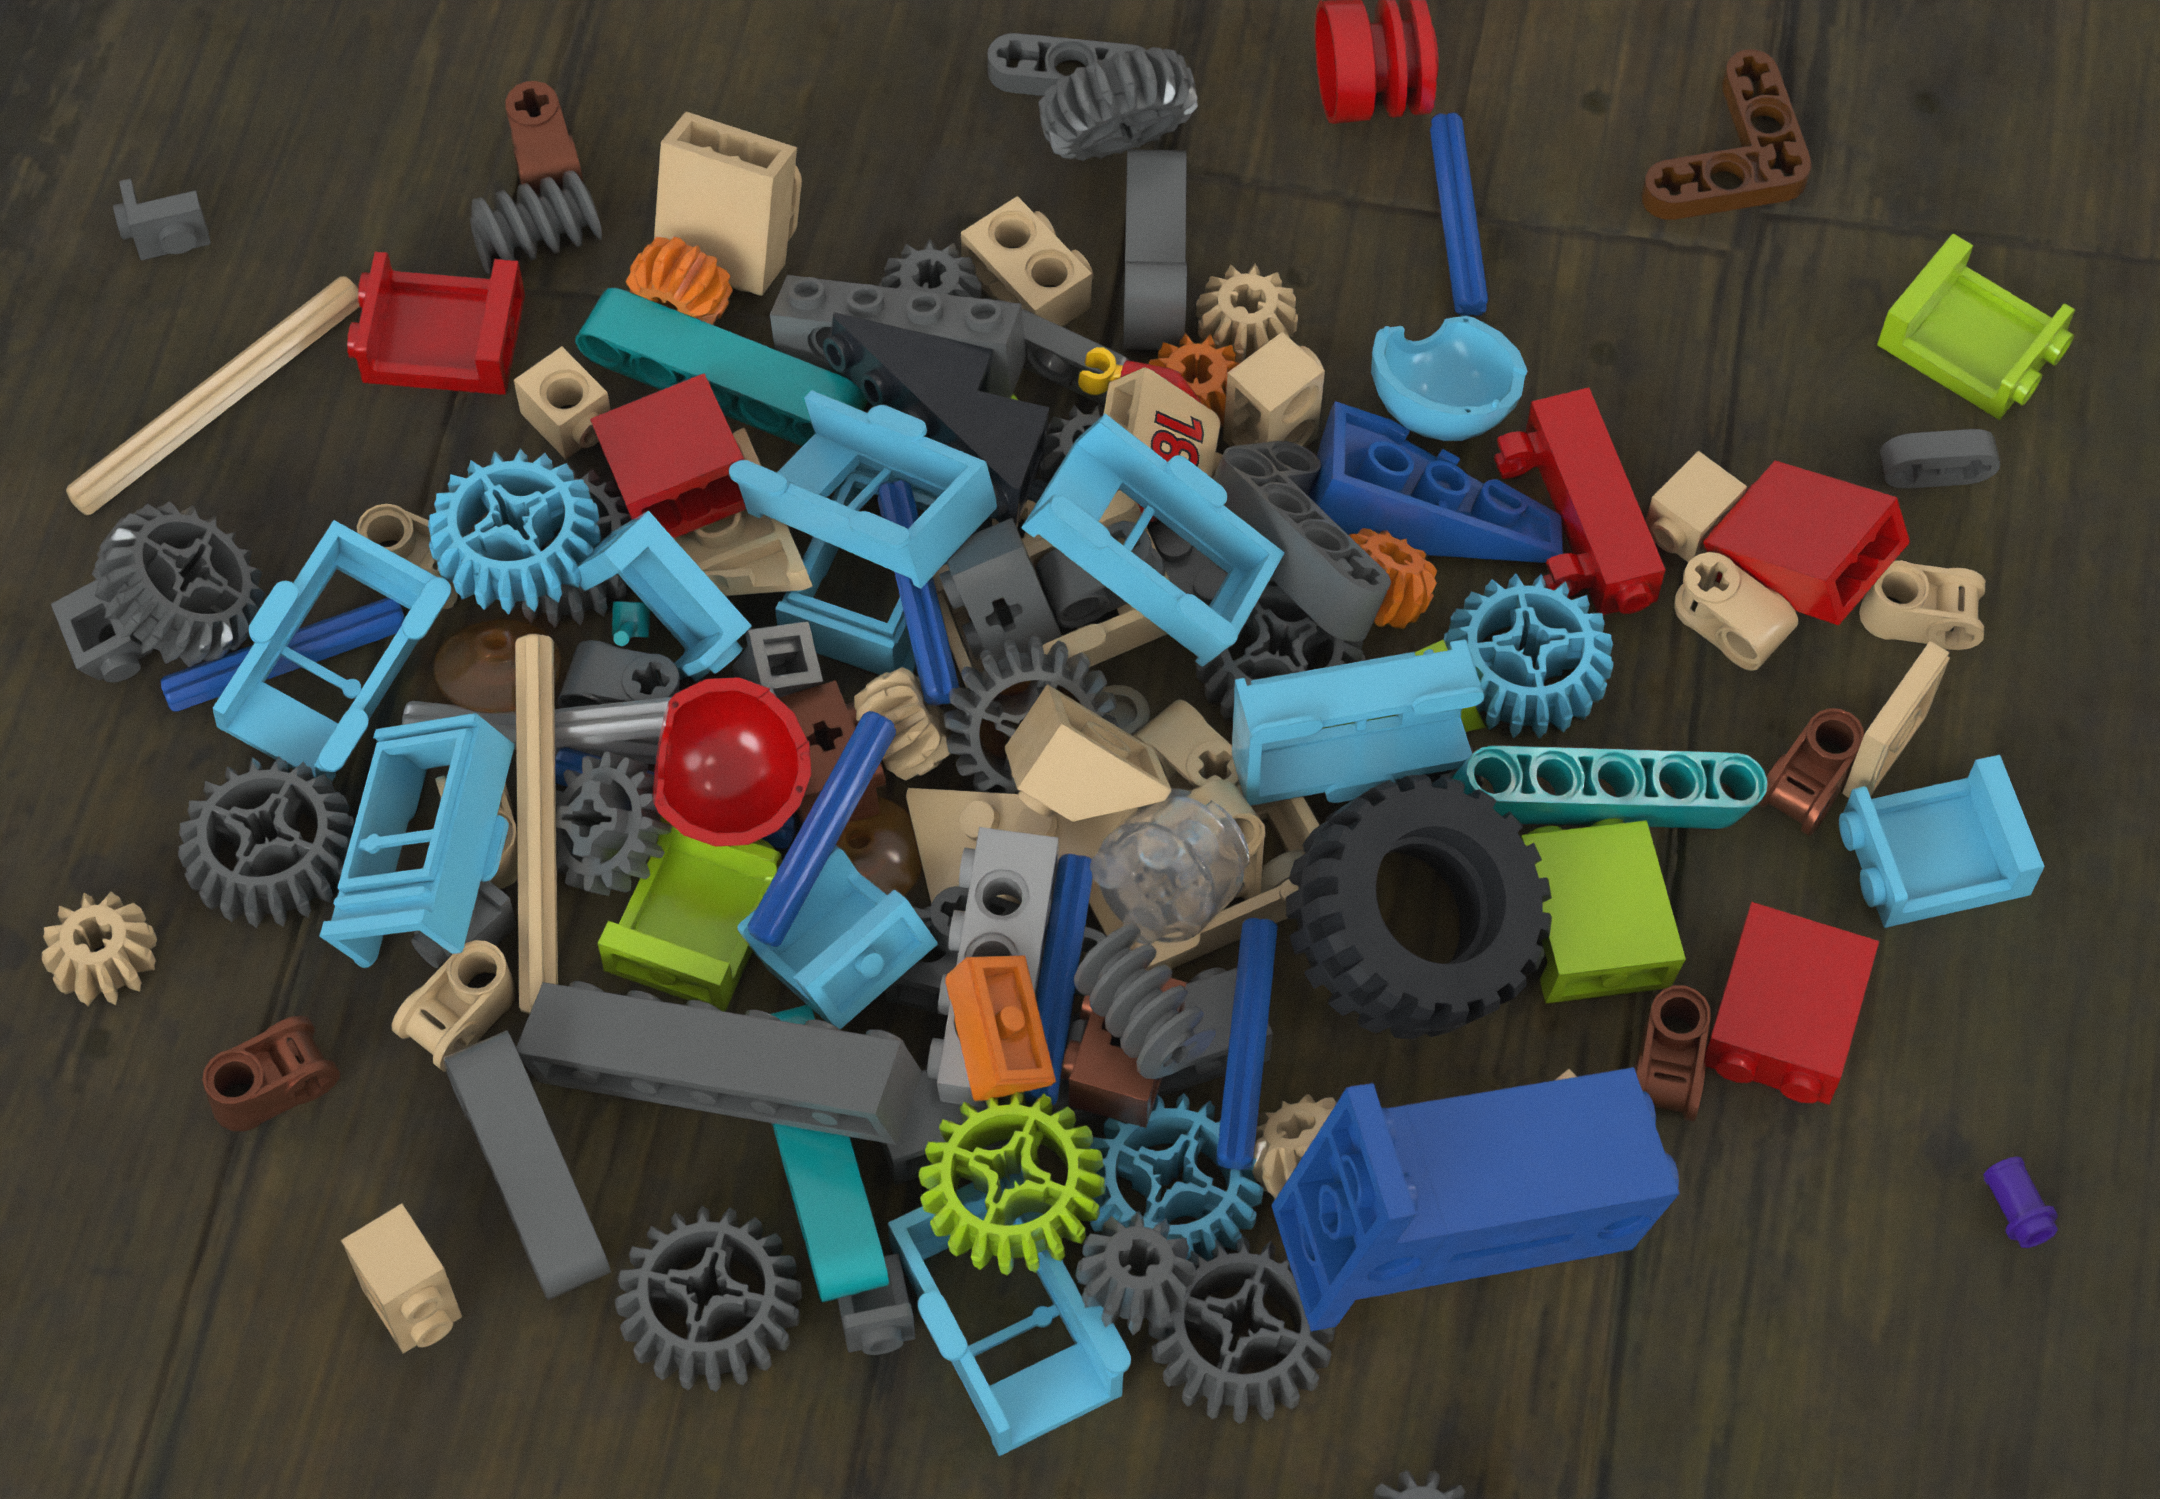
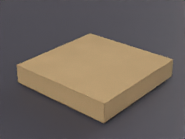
(1898, 720)

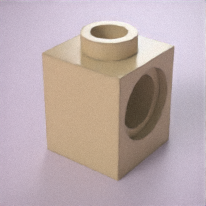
(557, 383)
(1692, 505)

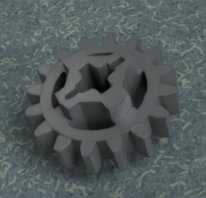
(607, 824)

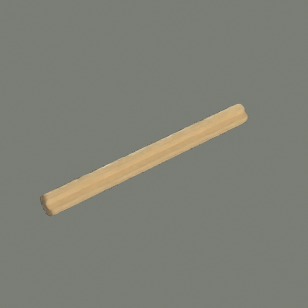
(213, 396)
(536, 817)

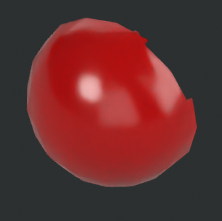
(729, 762)

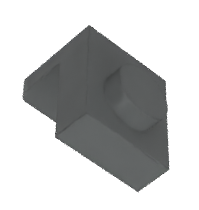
(163, 224)
(879, 1317)

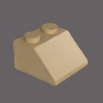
(1080, 762)

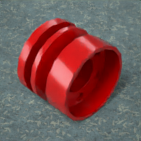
(1383, 56)

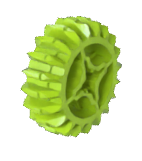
(964, 1157)

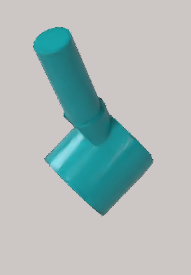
(629, 621)

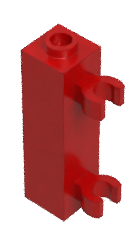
(1595, 501)

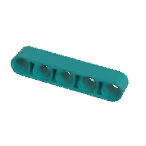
(745, 376)
(1632, 776)
(830, 1203)

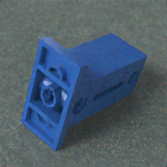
(1470, 1187)

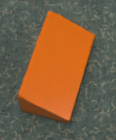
(999, 1026)

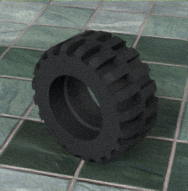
(1483, 866)

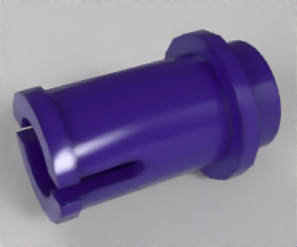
(2026, 1213)

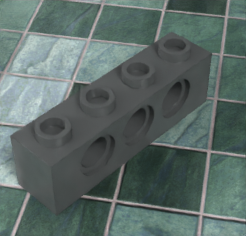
(807, 305)

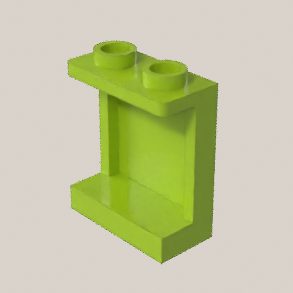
(1973, 333)
(1607, 912)
(686, 916)

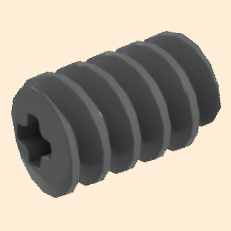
(533, 219)
(1138, 1006)

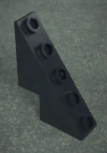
(949, 391)

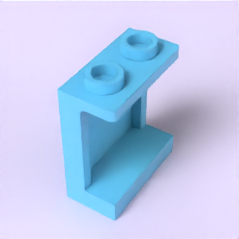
(673, 591)
(1942, 846)
(845, 942)

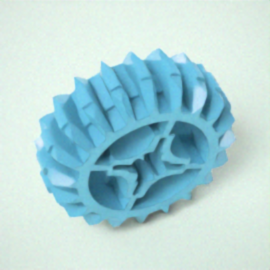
(496, 557)
(1554, 634)
(1127, 1156)

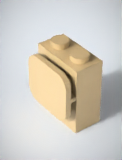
(730, 197)

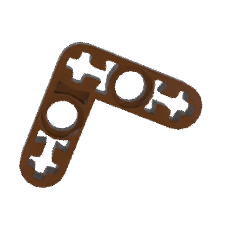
(1750, 163)

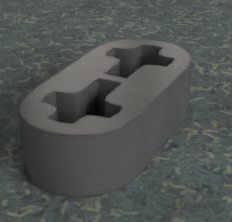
(1939, 458)

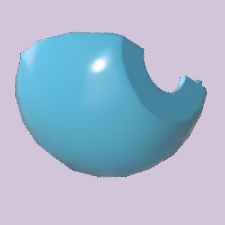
(1450, 382)

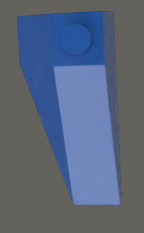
(1387, 483)

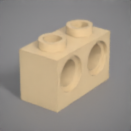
(1039, 261)
(1274, 395)
(403, 1279)

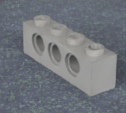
(1000, 864)

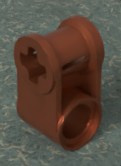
(540, 135)
(1807, 777)
(1672, 1063)
(272, 1071)

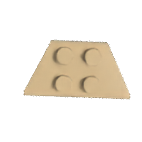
(745, 551)
(951, 821)

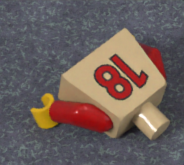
(1155, 408)

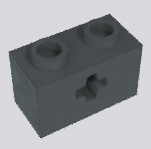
(995, 567)

